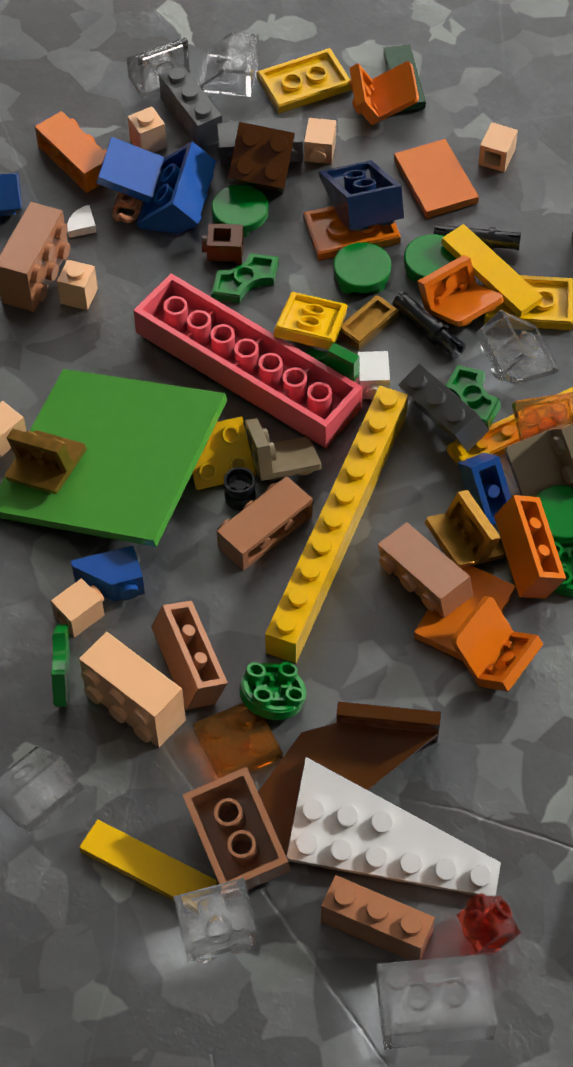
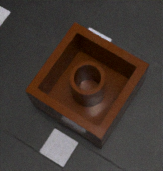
(261, 157)

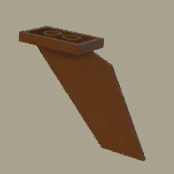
(360, 747)

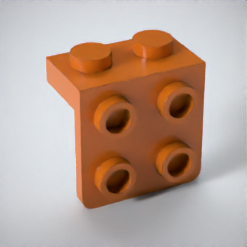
(384, 94)
(455, 295)
(491, 647)

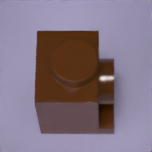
(224, 243)

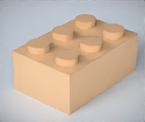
(132, 690)

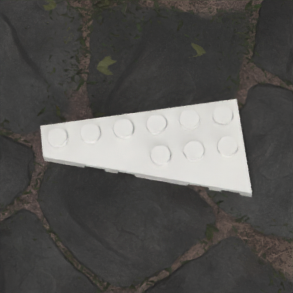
(363, 834)

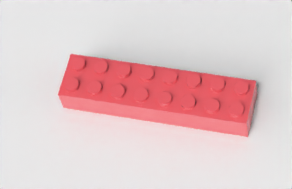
(248, 360)

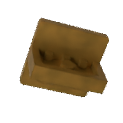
(42, 459)
(466, 532)

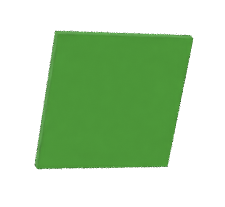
(136, 461)

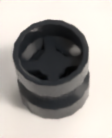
(239, 487)

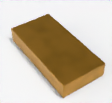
(368, 322)

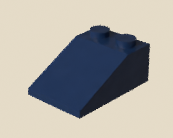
(363, 195)

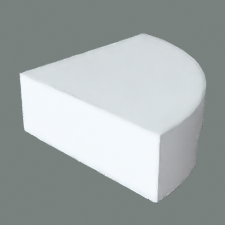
(81, 222)

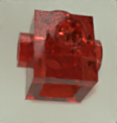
(488, 923)

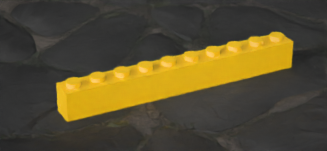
(336, 526)

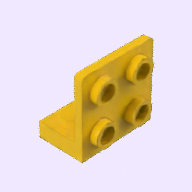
(225, 450)

